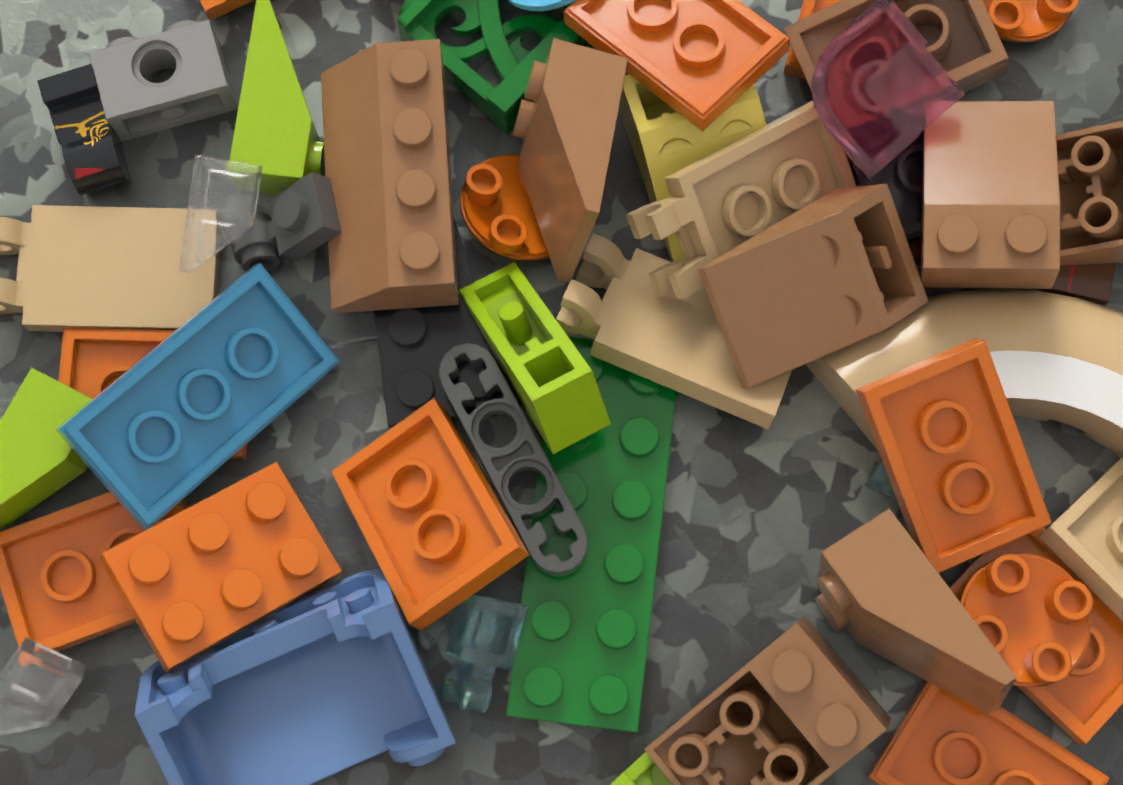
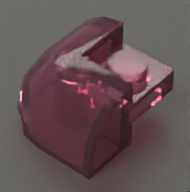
(879, 87)

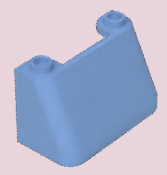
(298, 695)

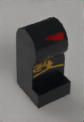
(87, 140)

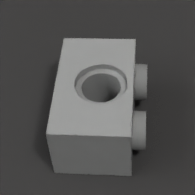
(193, 93)

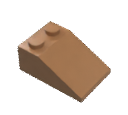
(956, 32)
(568, 144)
(991, 197)
(904, 611)

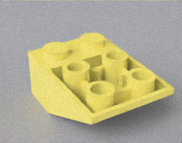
(669, 142)

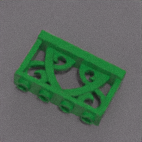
(512, 62)

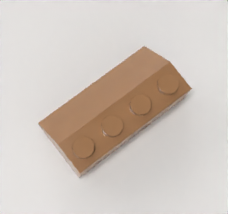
(390, 179)

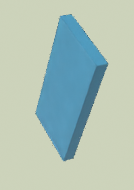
(199, 396)

